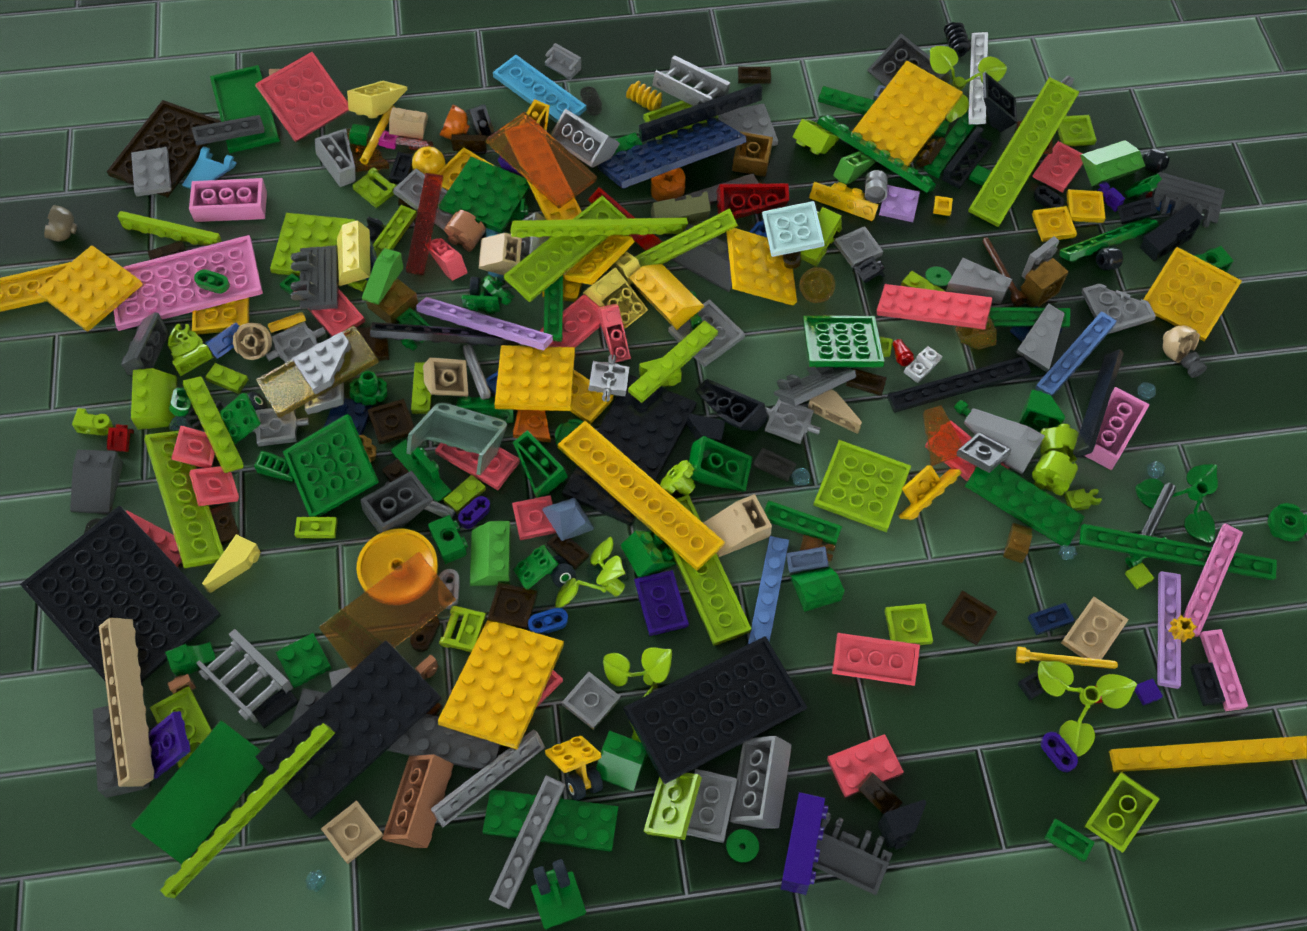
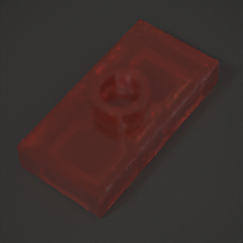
(413, 143)

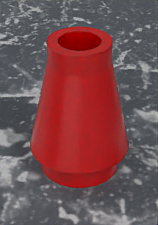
(902, 353)

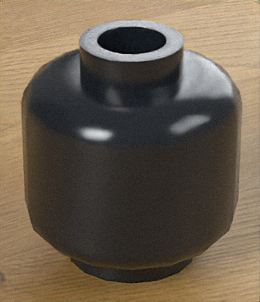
(1156, 160)
(1109, 258)

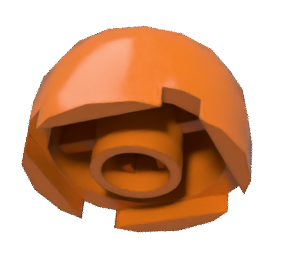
(455, 123)

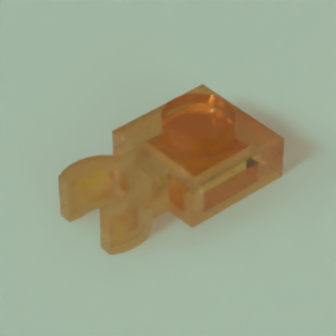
(811, 543)

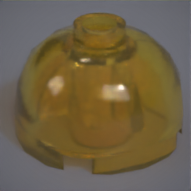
(817, 285)

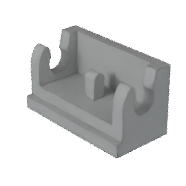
(563, 61)

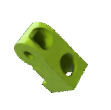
(91, 423)

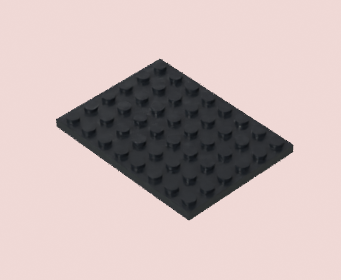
(121, 575)

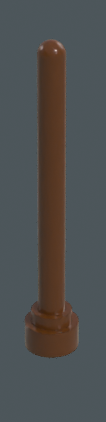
(1017, 297)

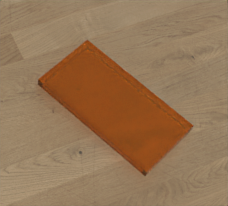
(541, 160)
(388, 611)

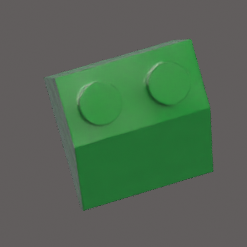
(1041, 412)
(817, 587)
(621, 761)

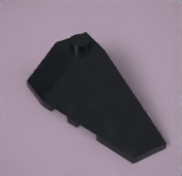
(733, 406)

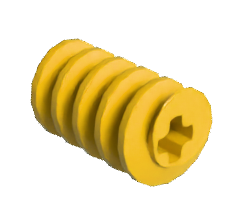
(644, 97)

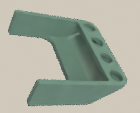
(462, 430)

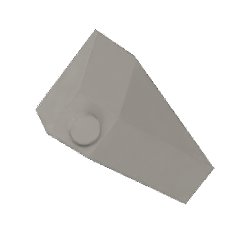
(1013, 435)

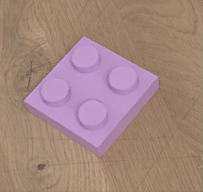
(900, 203)

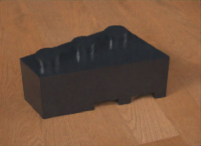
(1172, 233)

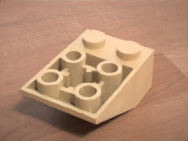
(740, 525)

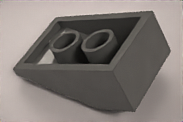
(95, 481)
(396, 503)

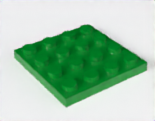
(486, 193)
(842, 341)
(330, 466)

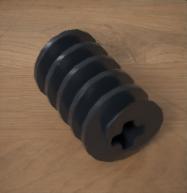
(957, 38)

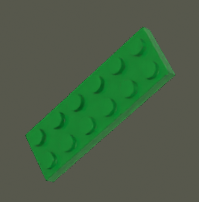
(1026, 503)
(571, 823)

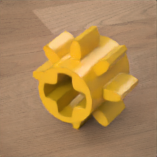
(1186, 632)

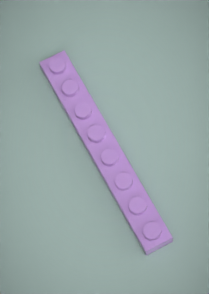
(485, 323)

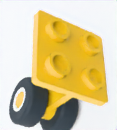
(575, 755)

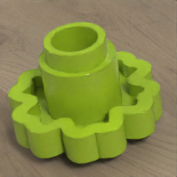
(679, 479)

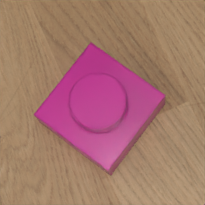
(387, 140)

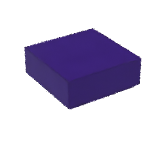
(1148, 692)

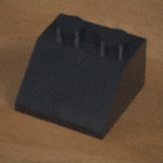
(900, 824)

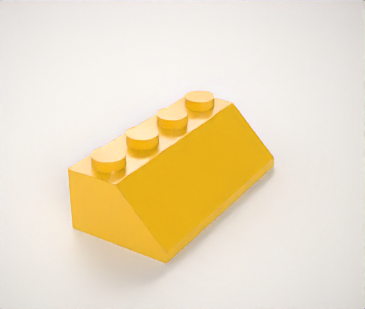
(666, 294)

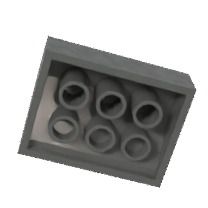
(896, 55)

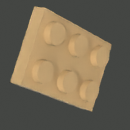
(1094, 630)

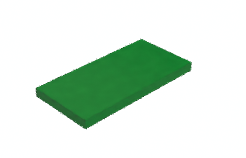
(239, 98)
(200, 793)

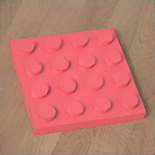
(303, 96)

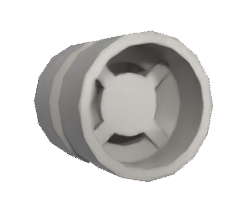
(876, 186)

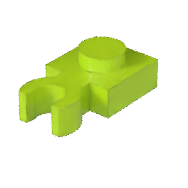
(1081, 500)

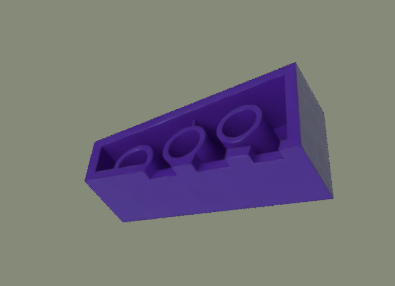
(803, 844)

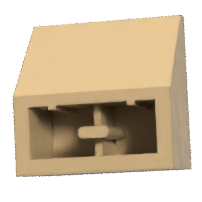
(499, 253)

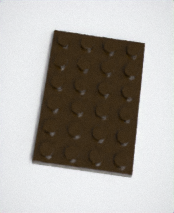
(169, 128)

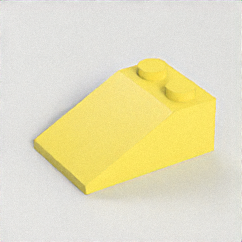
(374, 98)

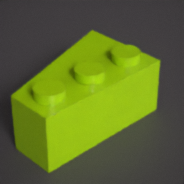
(829, 223)

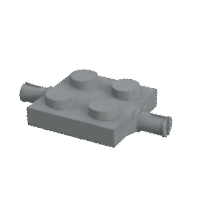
(294, 341)
(609, 378)
(790, 421)
(277, 430)

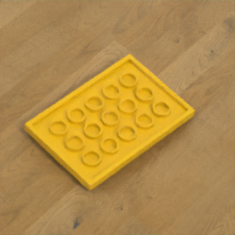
(908, 112)
(501, 684)

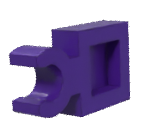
(1112, 196)

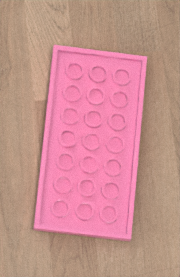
(171, 285)

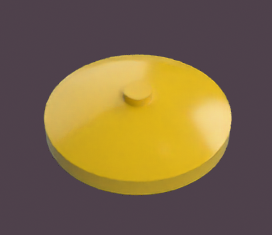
(388, 552)

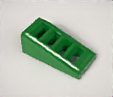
(267, 470)

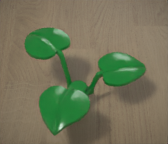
(1203, 482)

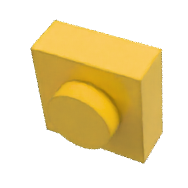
(942, 205)

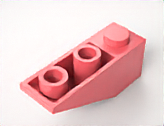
(448, 259)
(614, 332)

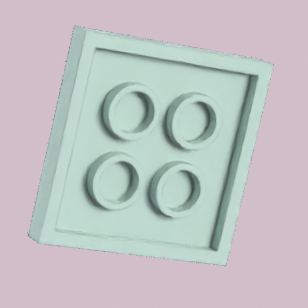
(793, 229)

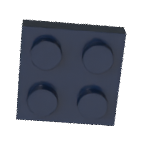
(356, 410)

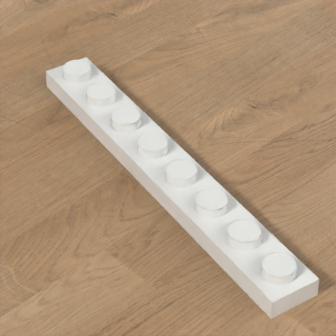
(977, 106)

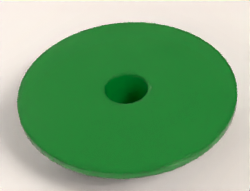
(938, 276)
(742, 845)

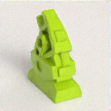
(187, 349)

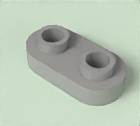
(454, 586)

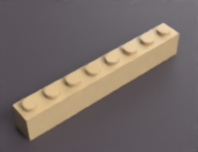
(126, 703)

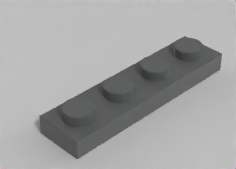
(228, 130)

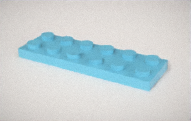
(532, 85)

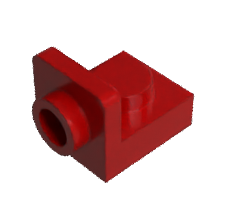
(119, 438)

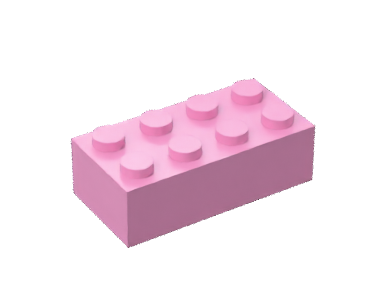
(228, 200)
(1117, 428)

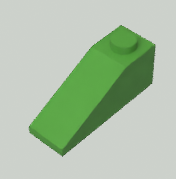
(852, 167)
(384, 272)

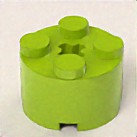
(1059, 439)
(1054, 472)

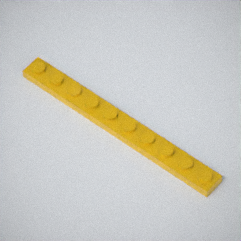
(1209, 754)

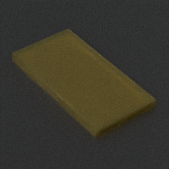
(289, 390)

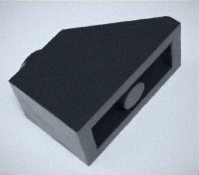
(480, 120)
(706, 426)

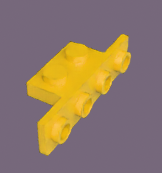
(845, 199)
(925, 488)

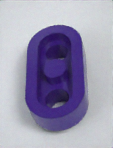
(1060, 751)

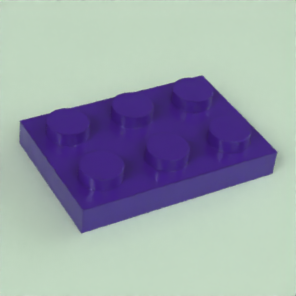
(661, 603)
(168, 743)

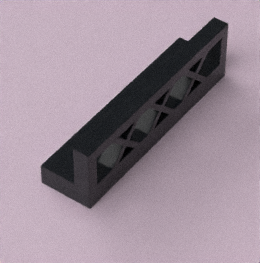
(962, 158)

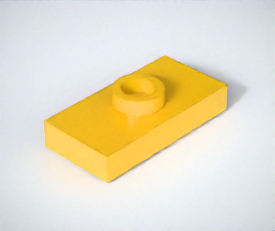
(287, 322)

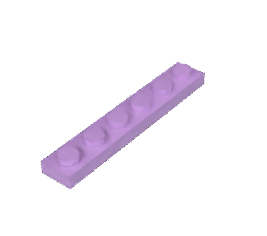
(1168, 648)

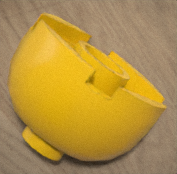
(428, 160)

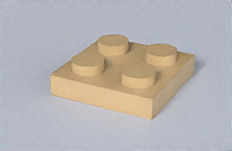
(352, 832)

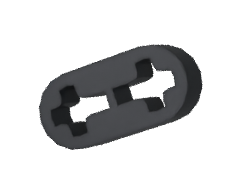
(1048, 197)

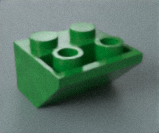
(647, 553)

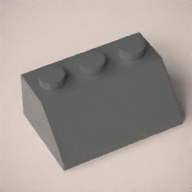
(146, 344)

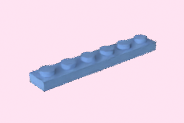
(1076, 354)
(769, 589)

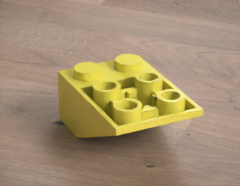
(615, 290)

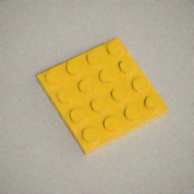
(755, 269)
(89, 288)
(1191, 292)
(535, 378)

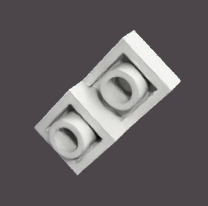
(923, 364)

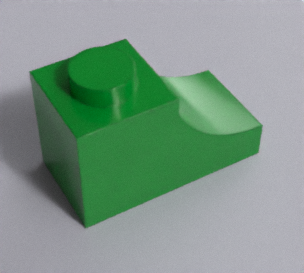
(184, 658)

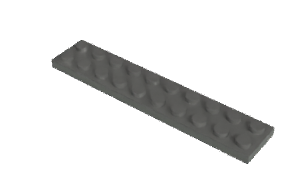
(428, 739)

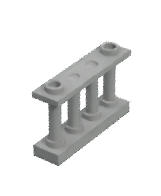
(694, 75)
(251, 656)

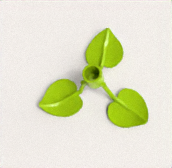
(944, 58)
(607, 578)
(654, 661)
(1113, 688)

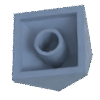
(568, 519)

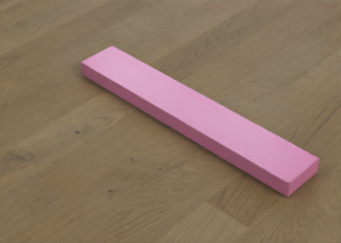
(1212, 576)

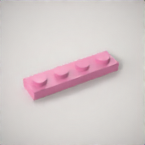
(1218, 653)

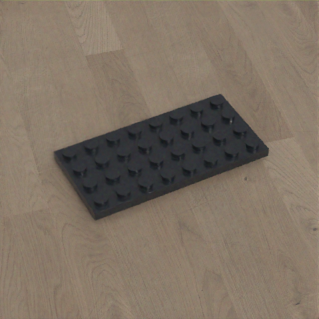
(642, 433)
(714, 709)
(368, 716)

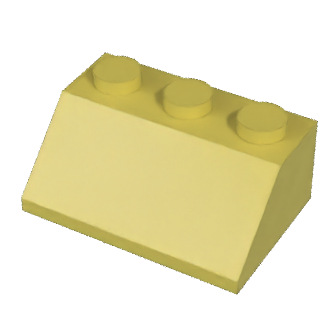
(353, 253)

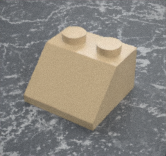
(407, 123)
(446, 377)

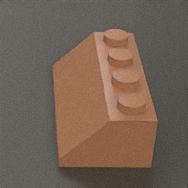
(419, 790)

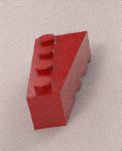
(751, 198)

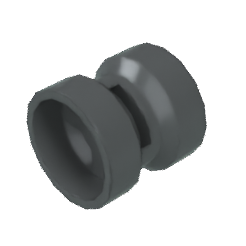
(1193, 364)

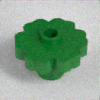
(368, 389)

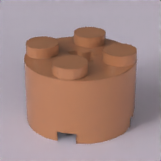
(464, 230)

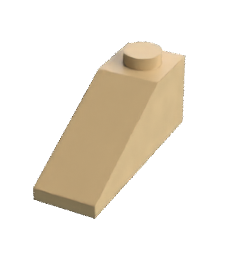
(833, 408)

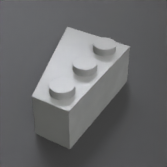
(336, 156)
(979, 281)
(1042, 339)

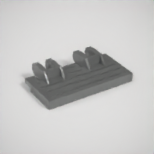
(1181, 192)
(317, 277)
(821, 379)
(852, 864)

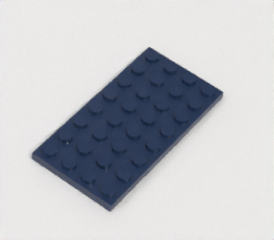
(670, 152)

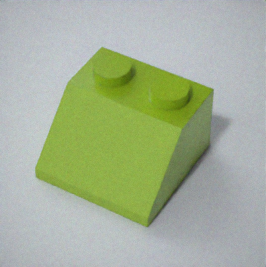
(814, 136)

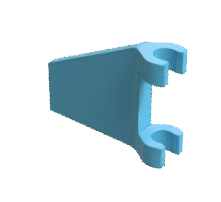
(208, 169)

